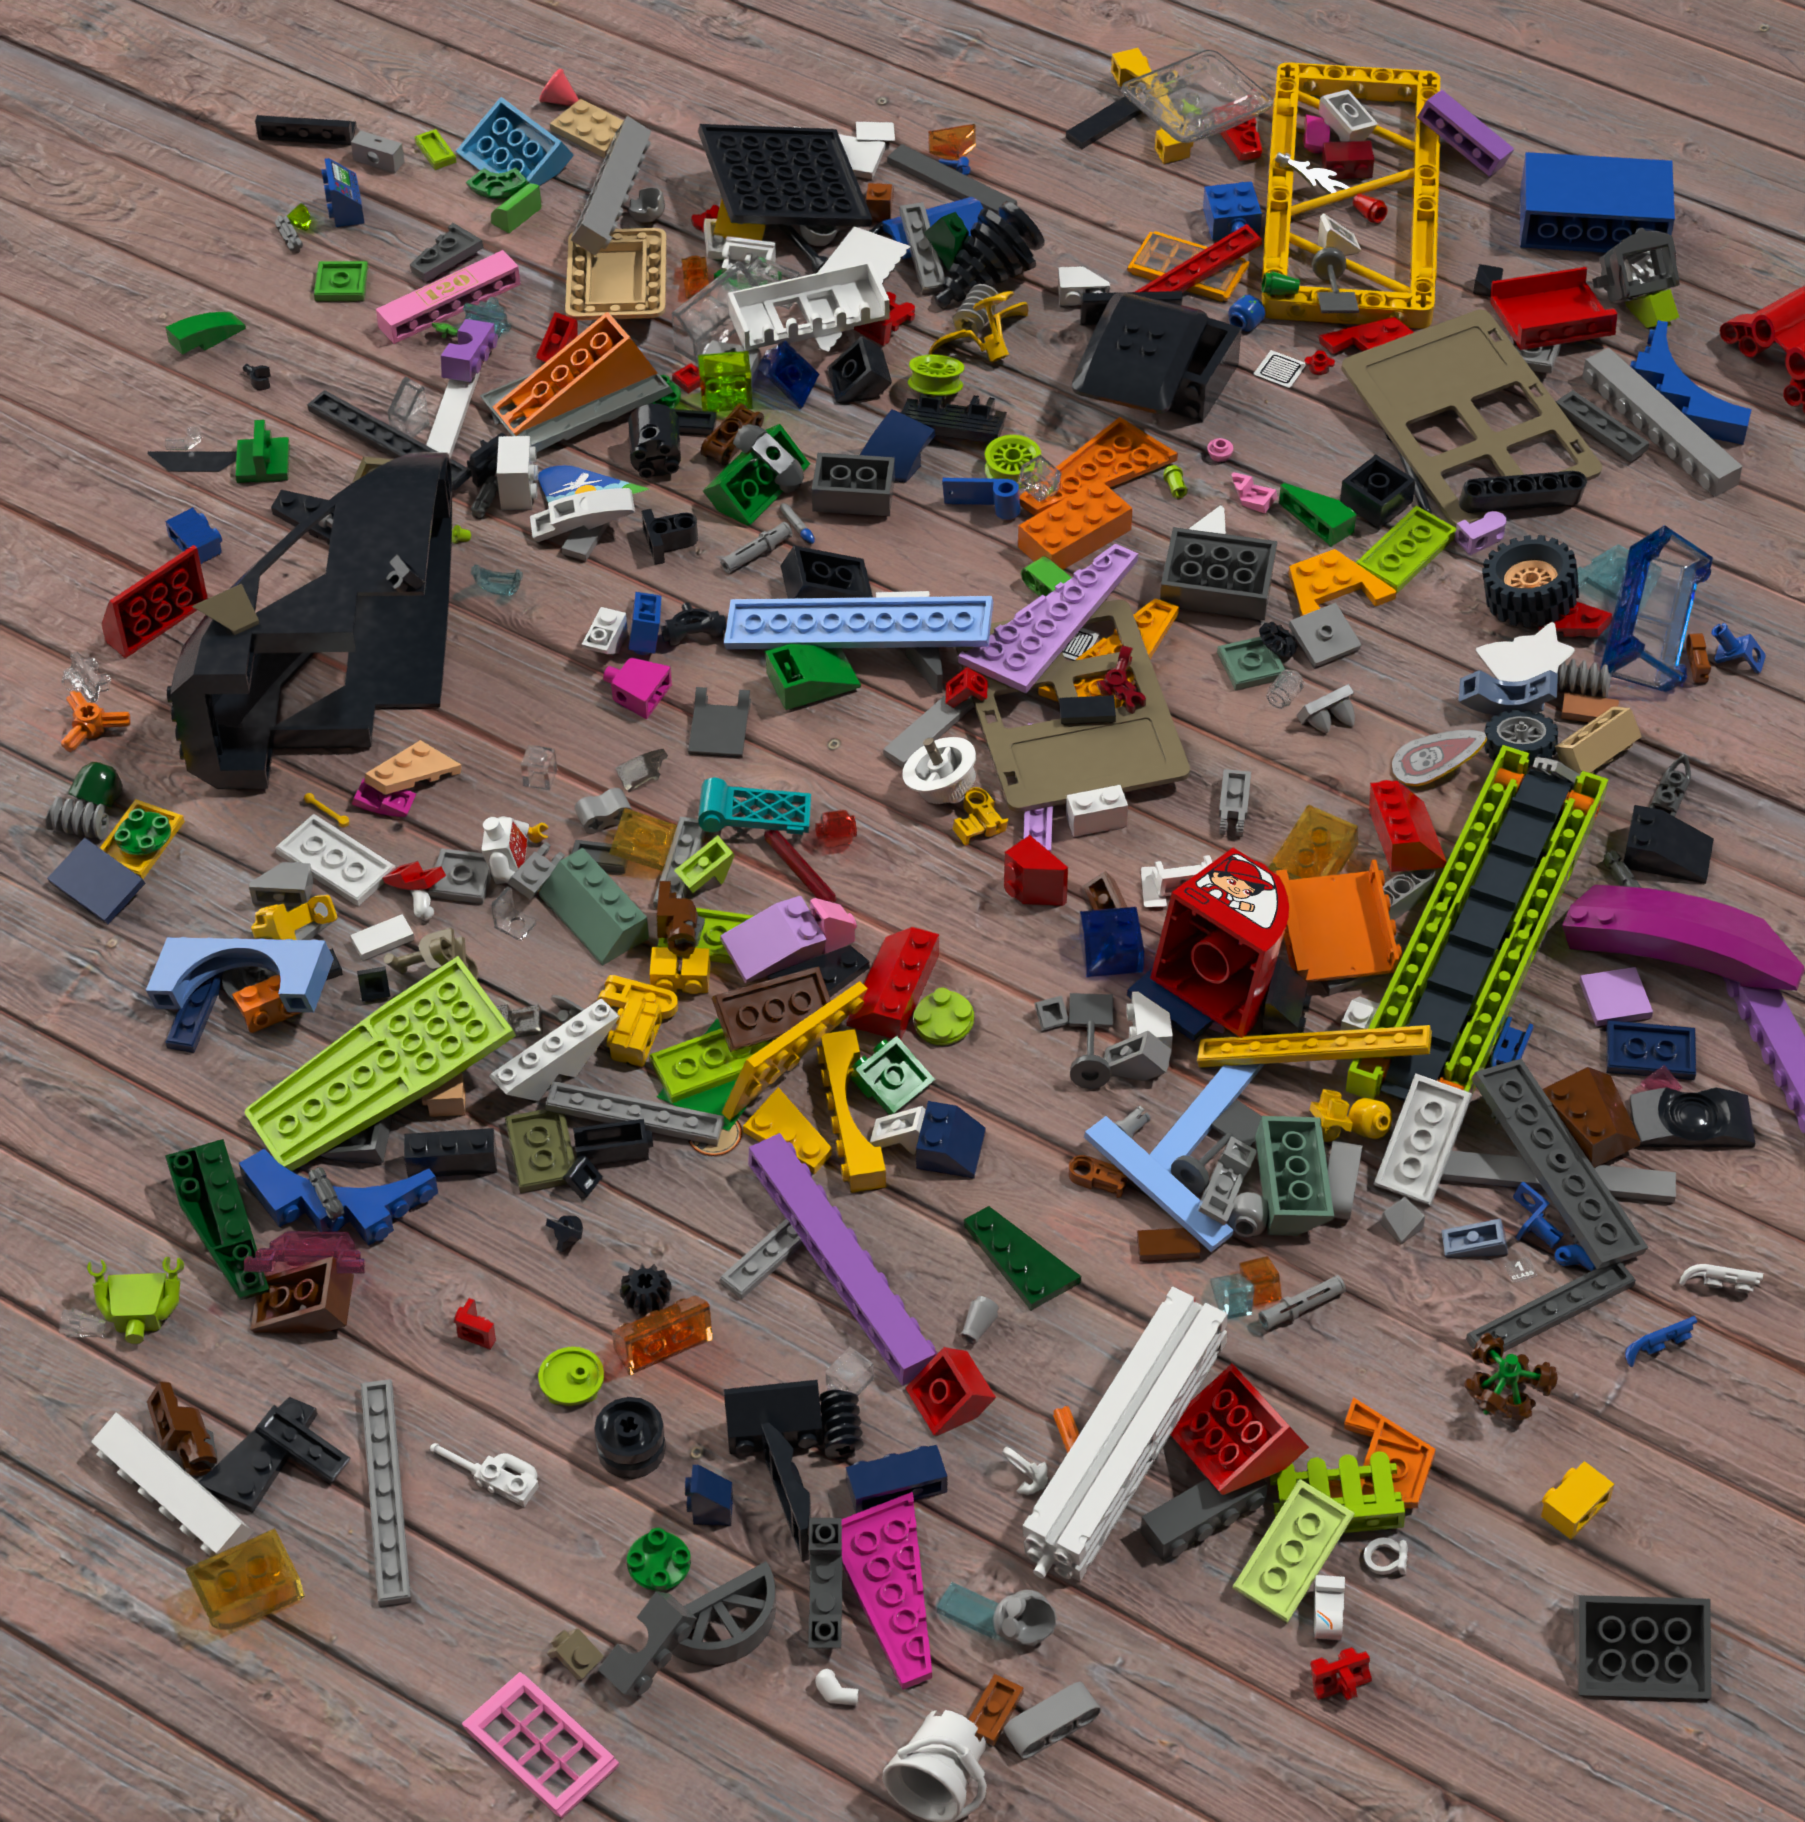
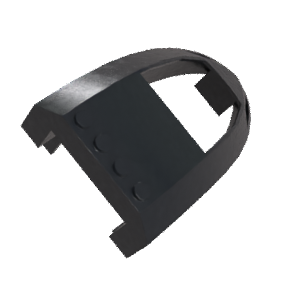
(395, 641)

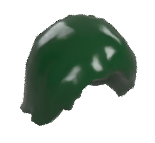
(97, 784)

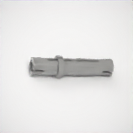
(765, 542)
(1273, 1316)

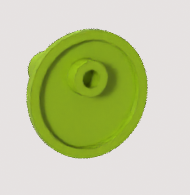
(943, 1017)
(571, 1376)

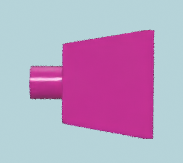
(639, 685)

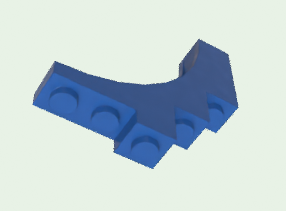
(1712, 415)
(367, 1209)

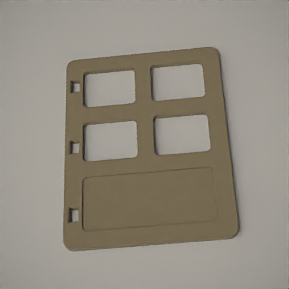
(1446, 371)
(1083, 757)

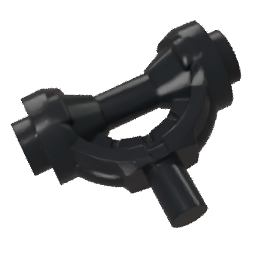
(700, 619)

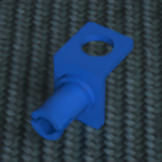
(1733, 648)
(1536, 1222)

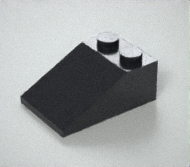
(824, 575)
(1667, 846)

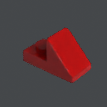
(558, 335)

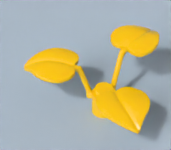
(994, 342)

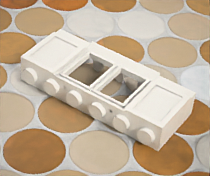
(855, 289)

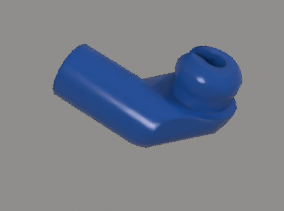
(1573, 1255)

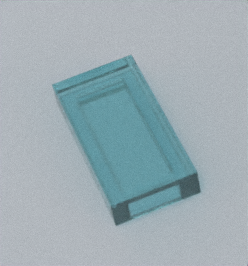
(968, 1609)

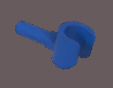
(960, 165)

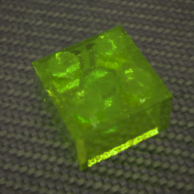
(725, 381)

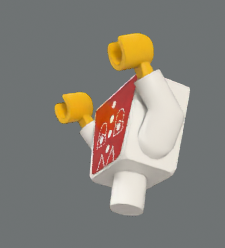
(506, 845)

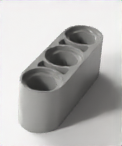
(1408, 890)
(1343, 1176)
(1052, 1720)

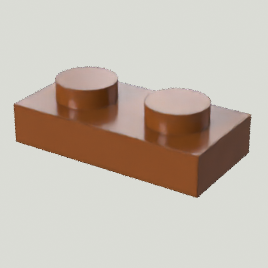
(995, 1708)

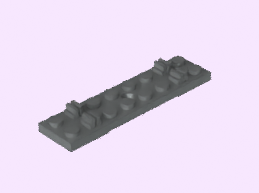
(1573, 1186)

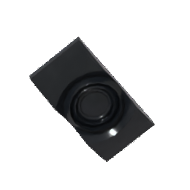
(1692, 1118)
(789, 1487)

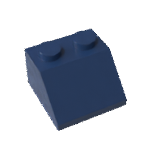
(949, 1141)

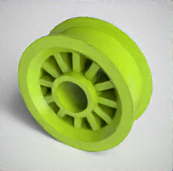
(936, 375)
(1007, 455)

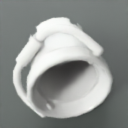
(936, 1767)

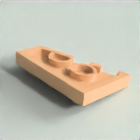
(410, 766)

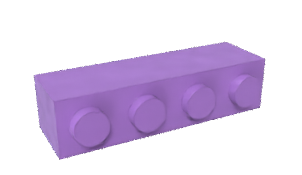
(1465, 133)

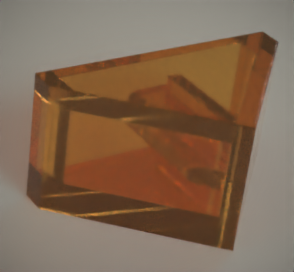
(952, 142)

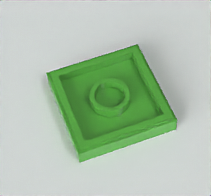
(341, 281)

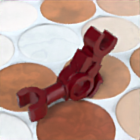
(1117, 683)

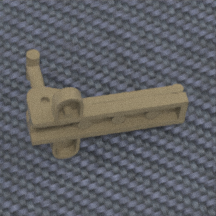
(436, 951)

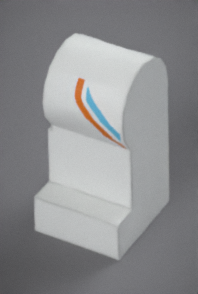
(1328, 1607)

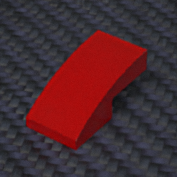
(412, 877)

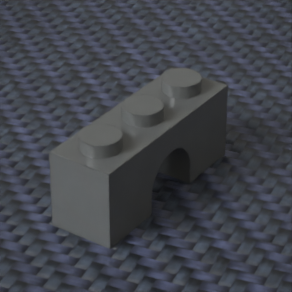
(667, 1625)

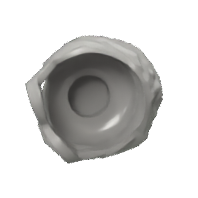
(1025, 1618)

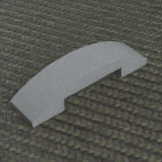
(1226, 1180)

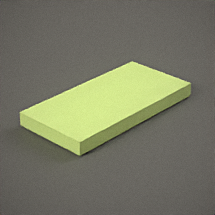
(1293, 1551)

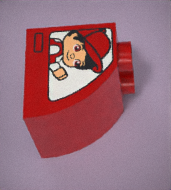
(1224, 940)

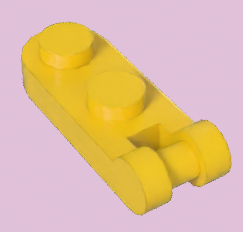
(640, 991)

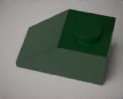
(947, 238)

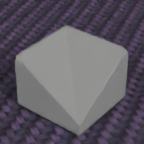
(1403, 1220)

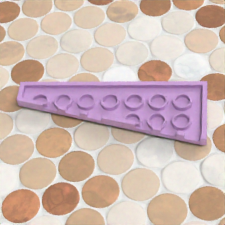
(1041, 630)

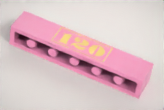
(447, 296)

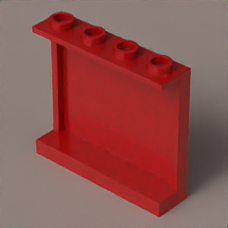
(1551, 309)

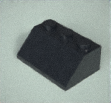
(788, 1407)

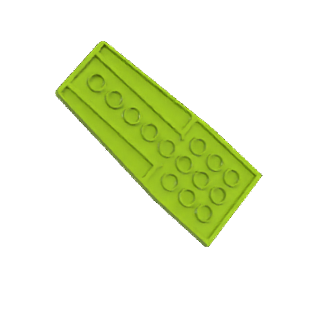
(381, 1065)

